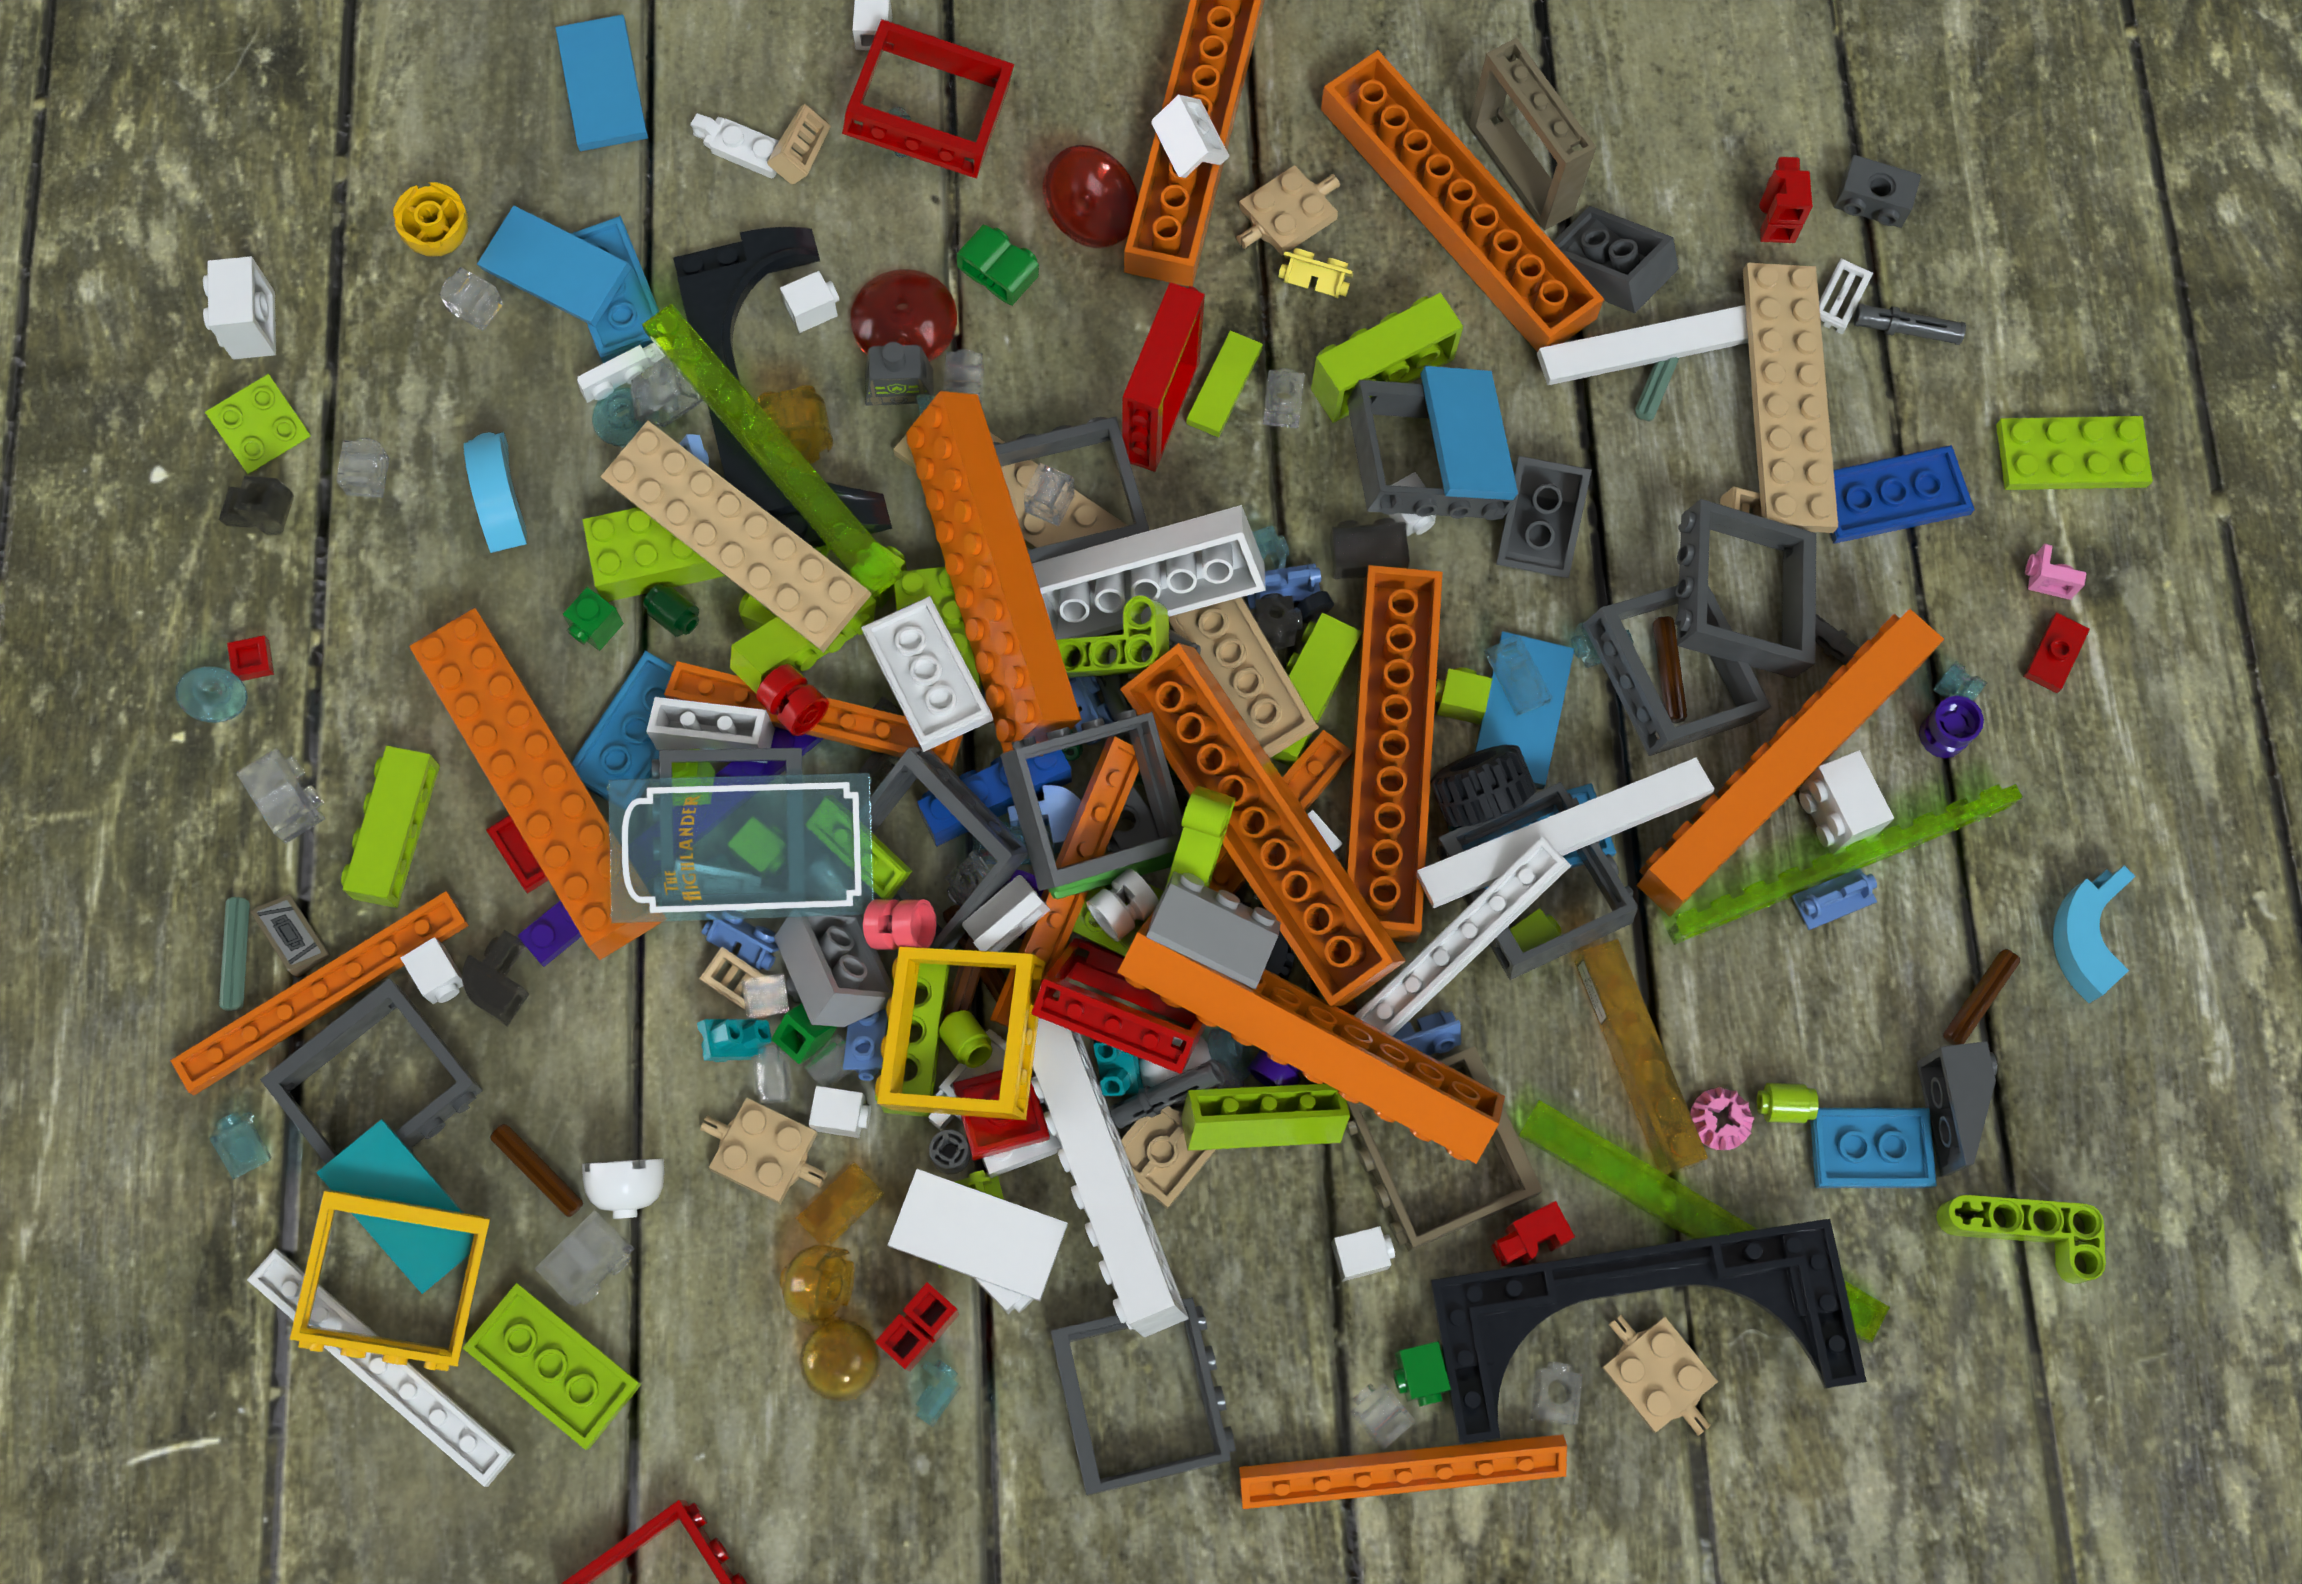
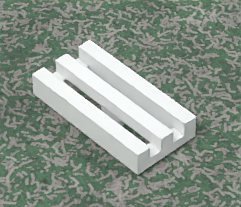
(1830, 318)

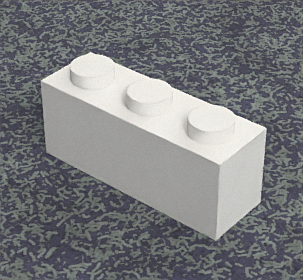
(702, 725)

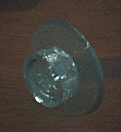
(614, 429)
(210, 706)
(1230, 1052)

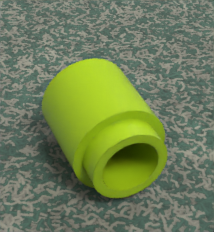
(966, 1039)
(1787, 1103)

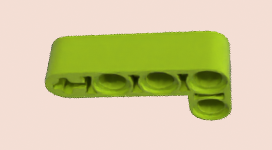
(1127, 646)
(1203, 833)
(2021, 1227)

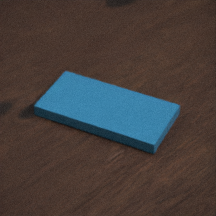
(601, 83)
(554, 266)
(633, 303)
(1468, 433)
(1537, 728)
(619, 741)

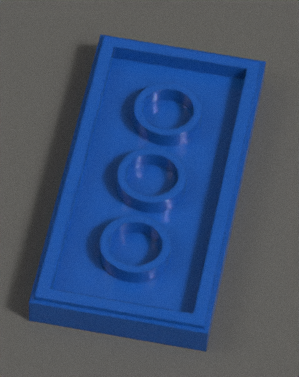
(1899, 494)

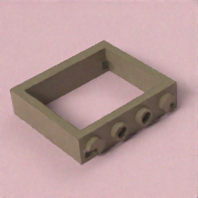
(1551, 120)
(1505, 1141)

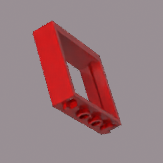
(914, 138)
(1162, 375)
(1111, 1020)
(692, 1520)

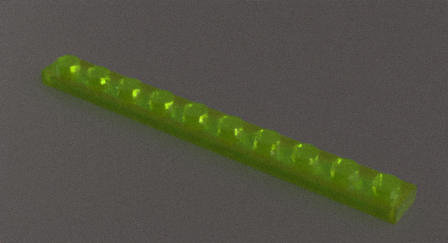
(772, 451)
(1828, 867)
(1659, 1193)

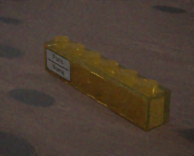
(1640, 1058)

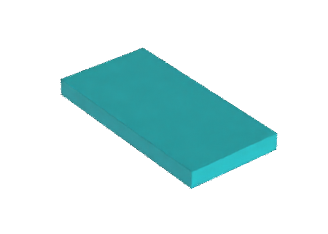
(386, 1169)

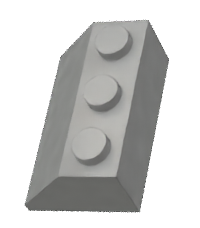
(1214, 929)
(833, 968)

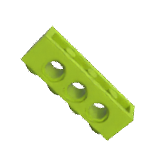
(929, 1018)

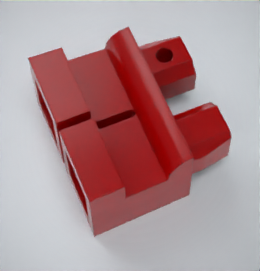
(1786, 202)
(1531, 1230)
(925, 1321)

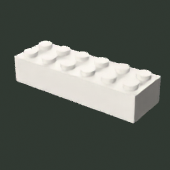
(1176, 565)

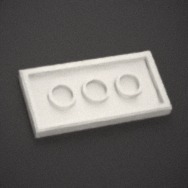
(927, 674)
(978, 1234)

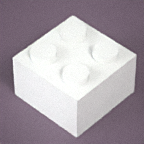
(240, 307)
(1845, 802)

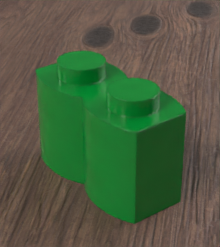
(998, 264)

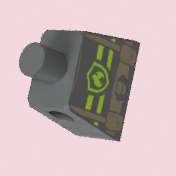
(897, 374)

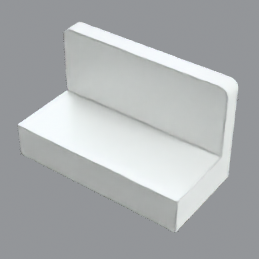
(1188, 135)
(1005, 916)

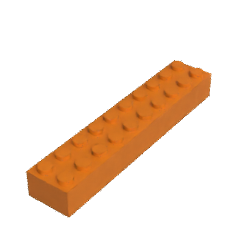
(1460, 203)
(1176, 210)
(991, 571)
(1394, 744)
(1783, 767)
(528, 773)
(1268, 828)
(1326, 1047)

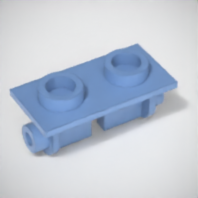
(1294, 581)
(1085, 695)
(1836, 898)
(756, 941)
(1437, 1035)
(864, 1045)

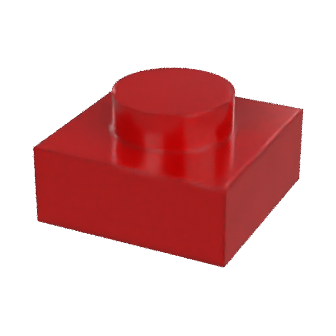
(250, 658)

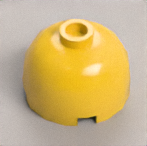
(431, 219)

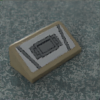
(290, 935)

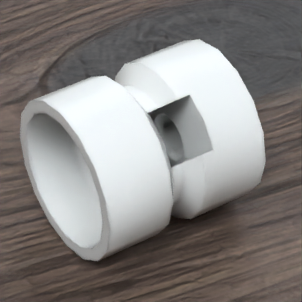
(1110, 909)

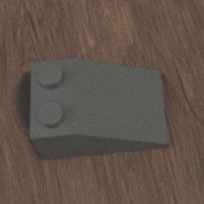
(1619, 257)
(1545, 518)
(1958, 1092)

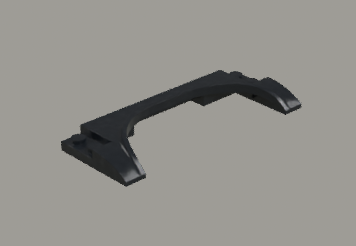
(712, 293)
(1781, 1269)

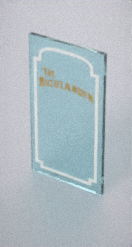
(740, 847)

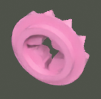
(1729, 1135)

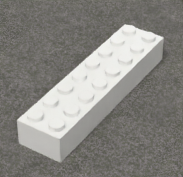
(1104, 1182)

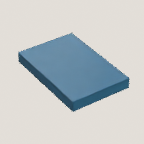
(1873, 1148)

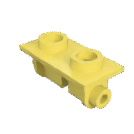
(1329, 274)

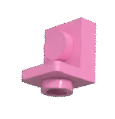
(2051, 579)

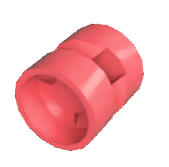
(899, 924)

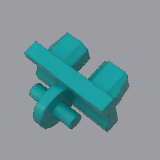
(733, 1038)
(1117, 1070)

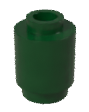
(671, 610)

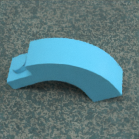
(494, 492)
(2078, 938)

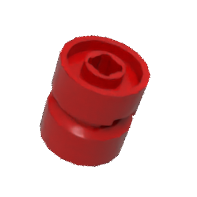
(796, 703)

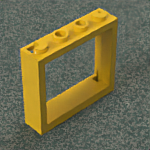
(1019, 1044)
(393, 1350)

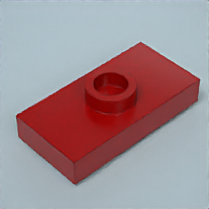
(2056, 652)

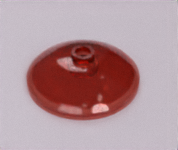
(1101, 188)
(926, 322)

